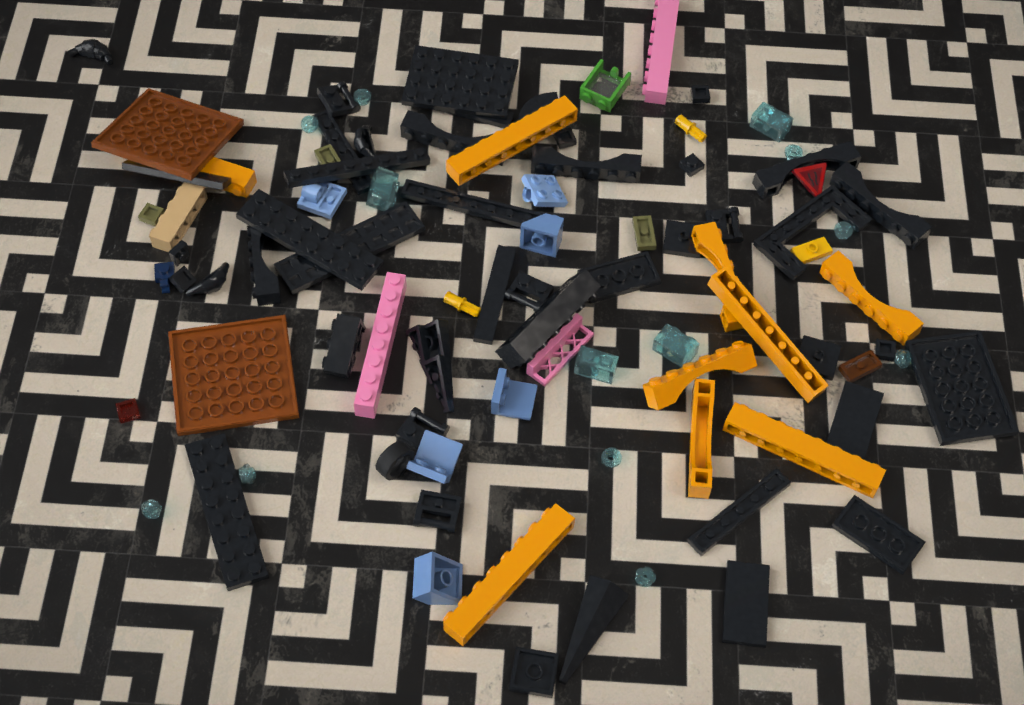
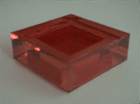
(128, 410)

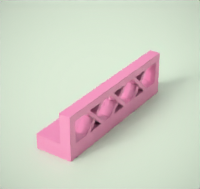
(554, 345)

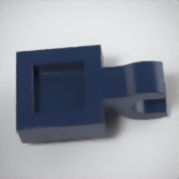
(163, 272)

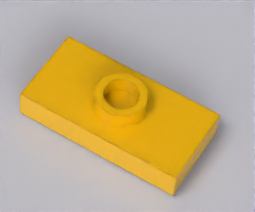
(812, 250)

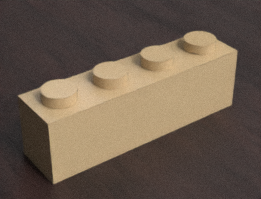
(178, 216)

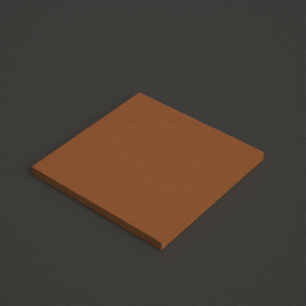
(168, 134)
(232, 375)

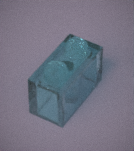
(771, 122)
(382, 189)
(675, 345)
(596, 364)

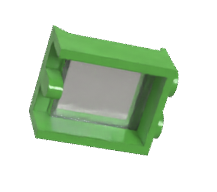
(604, 87)

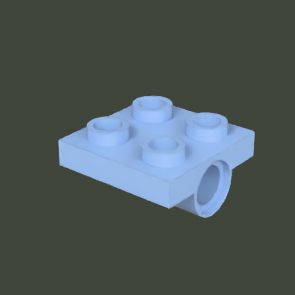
(543, 191)
(321, 198)

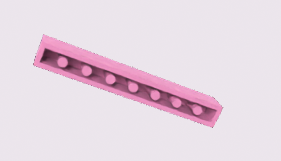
(660, 51)
(380, 345)

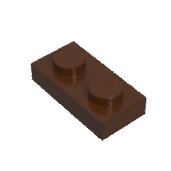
(860, 366)

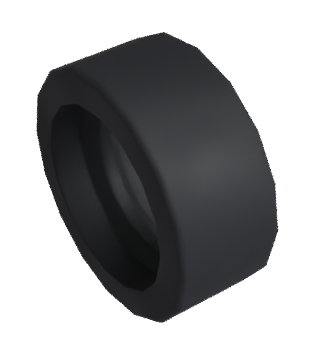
(394, 460)

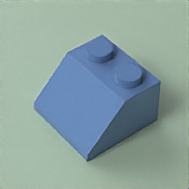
(542, 234)
(437, 580)

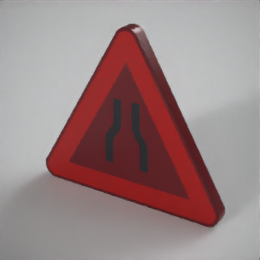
(812, 177)

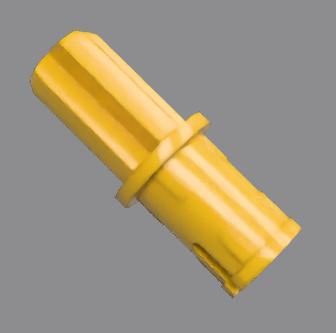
(690, 128)
(461, 304)

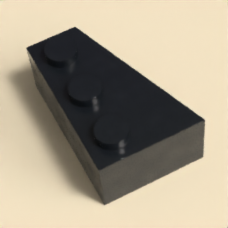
(343, 345)

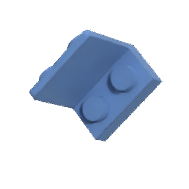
(512, 397)
(436, 457)

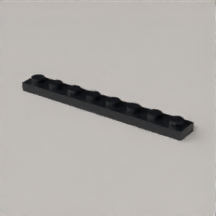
(356, 167)
(467, 203)

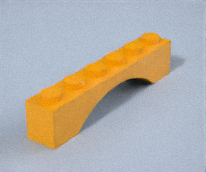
(709, 243)
(898, 323)
(666, 389)
(700, 439)

